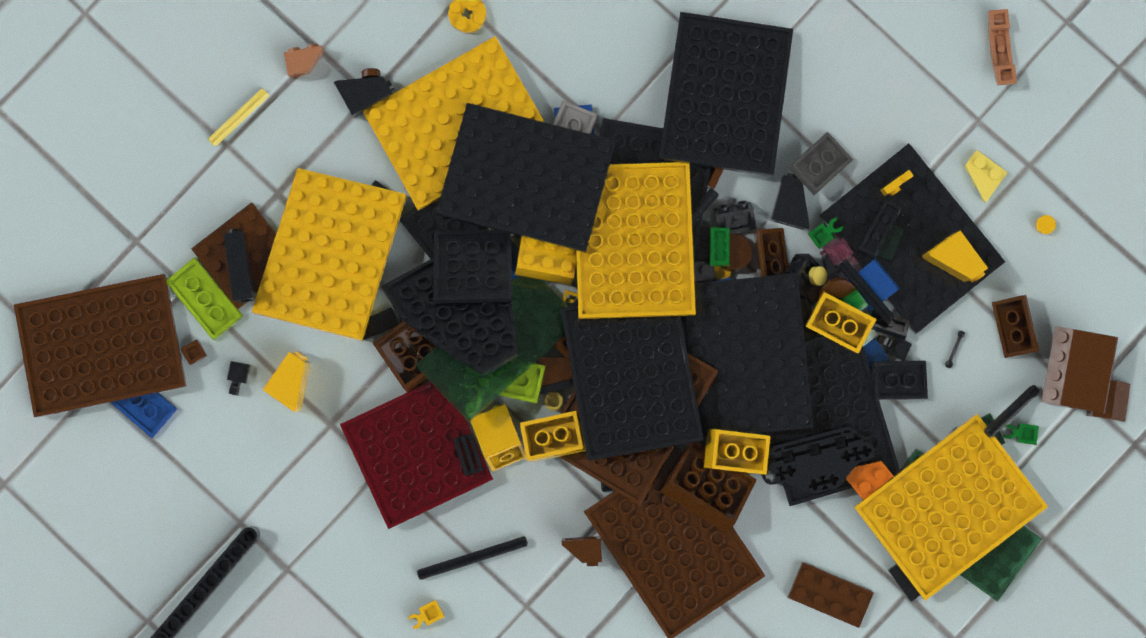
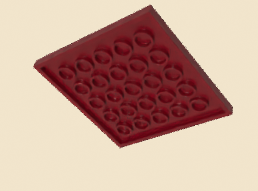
(411, 453)

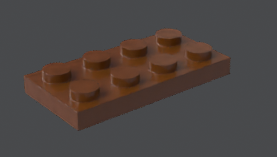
(830, 594)

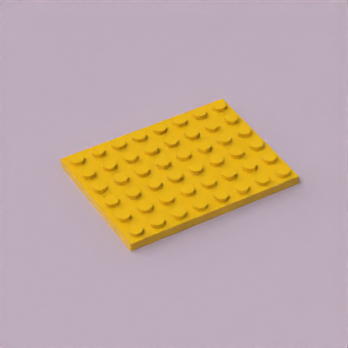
(424, 118)
(640, 245)
(329, 254)
(950, 507)

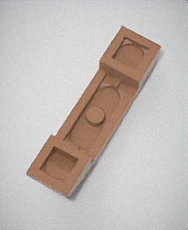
(1000, 47)

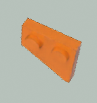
(868, 478)

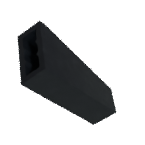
(239, 266)

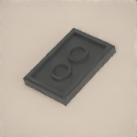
(820, 163)

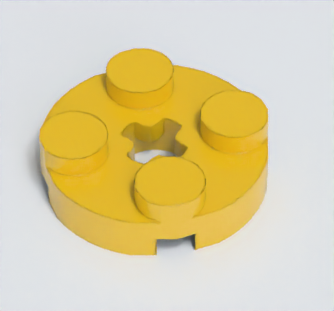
(463, 24)

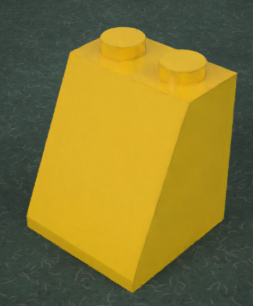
(957, 258)
(290, 381)
(498, 437)

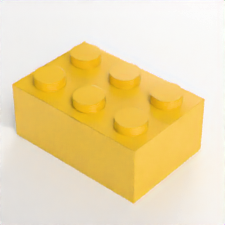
(545, 261)
(840, 322)
(552, 436)
(737, 451)

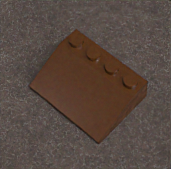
(402, 351)
(1079, 369)
(708, 492)

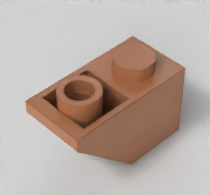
(302, 61)

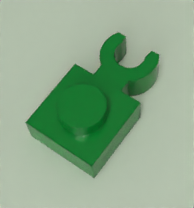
(824, 234)
(1024, 433)

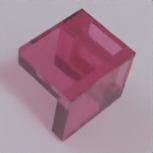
(838, 251)

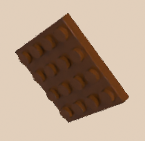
(260, 241)

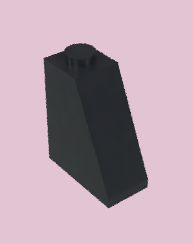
(363, 92)
(790, 204)

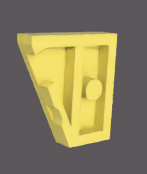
(984, 174)

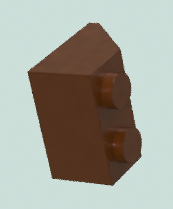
(1116, 403)
(585, 549)

